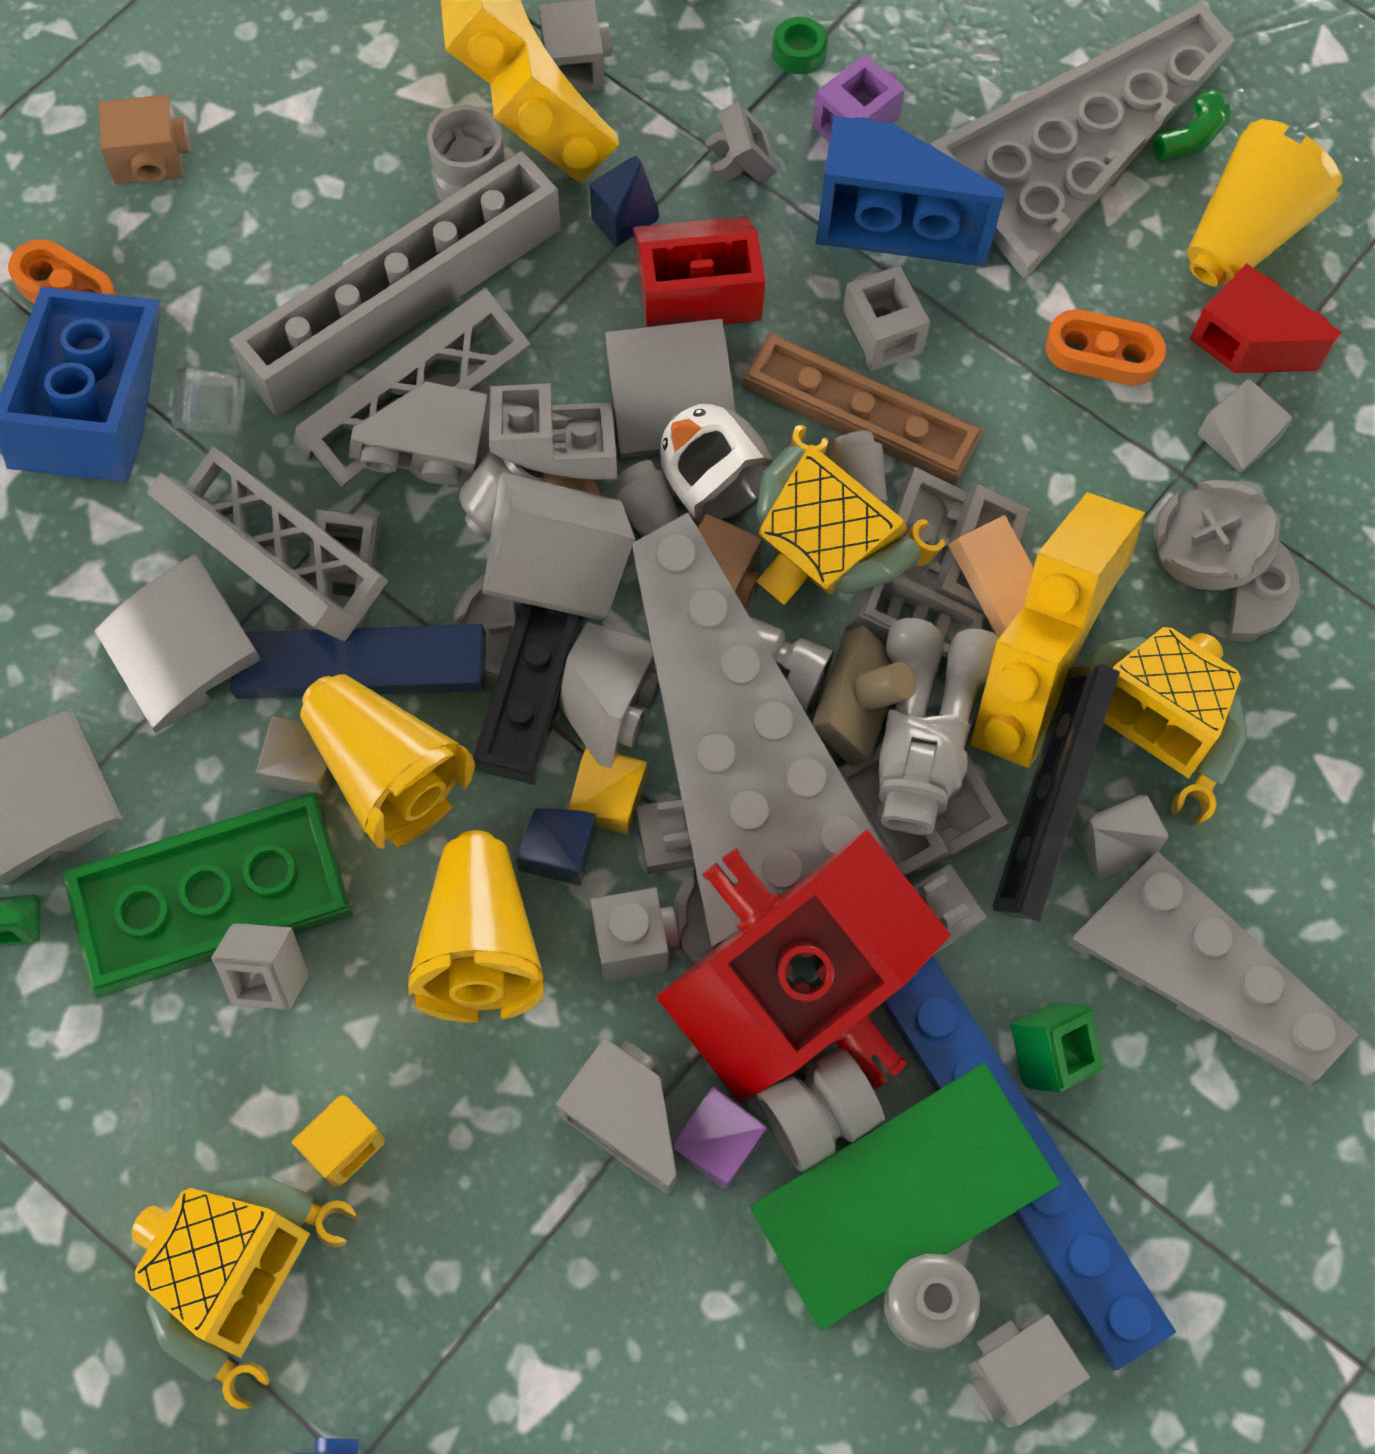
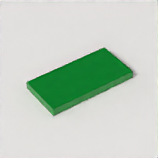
(178, 896)
(903, 1193)

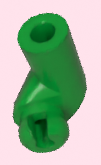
(1194, 138)

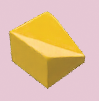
(610, 791)
(339, 1141)

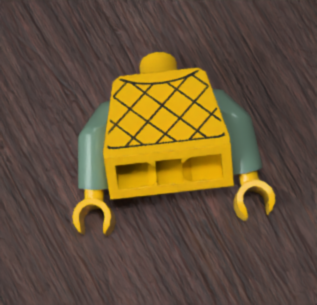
(830, 527)
(1178, 706)
(220, 1266)

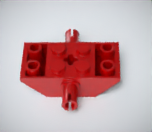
(870, 942)

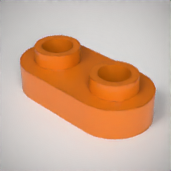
(65, 270)
(1103, 346)

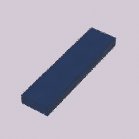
(379, 658)

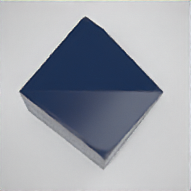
(623, 201)
(557, 844)

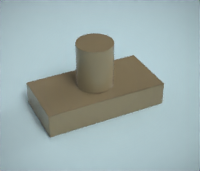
(859, 695)

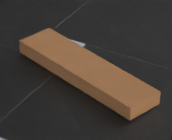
(856, 402)

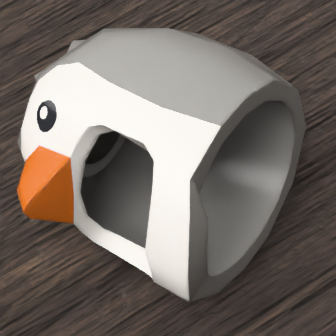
(713, 461)

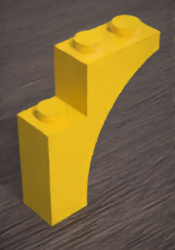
(526, 84)
(1043, 641)

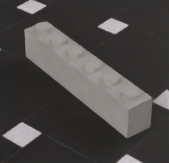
(397, 283)

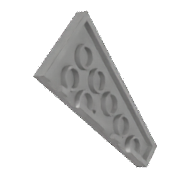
(1083, 129)
(736, 731)

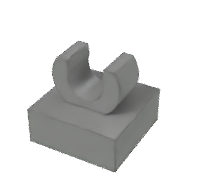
(746, 145)
(664, 836)
(951, 903)

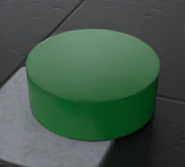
(800, 45)

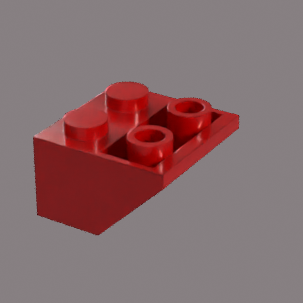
(700, 271)

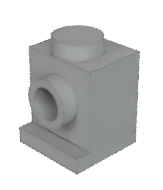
(886, 317)

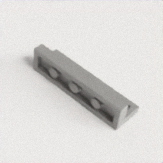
(409, 366)
(250, 552)

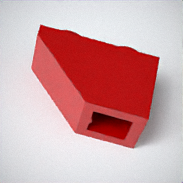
(1263, 328)

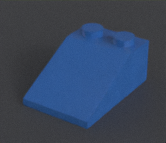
(903, 196)
(80, 385)

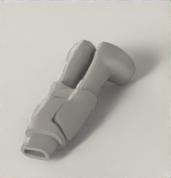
(923, 755)

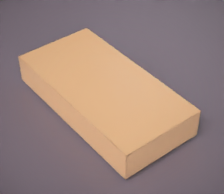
(995, 570)

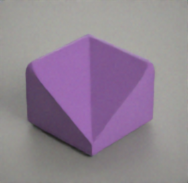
(719, 1138)

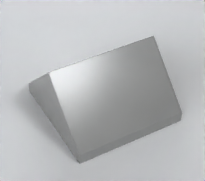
(556, 547)

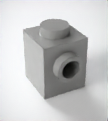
(576, 42)
(633, 934)
(1023, 1371)

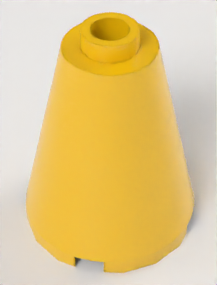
(1261, 200)
(384, 759)
(475, 937)

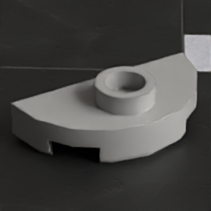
(1264, 600)

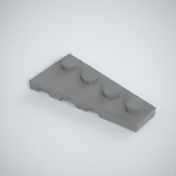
(1193, 953)

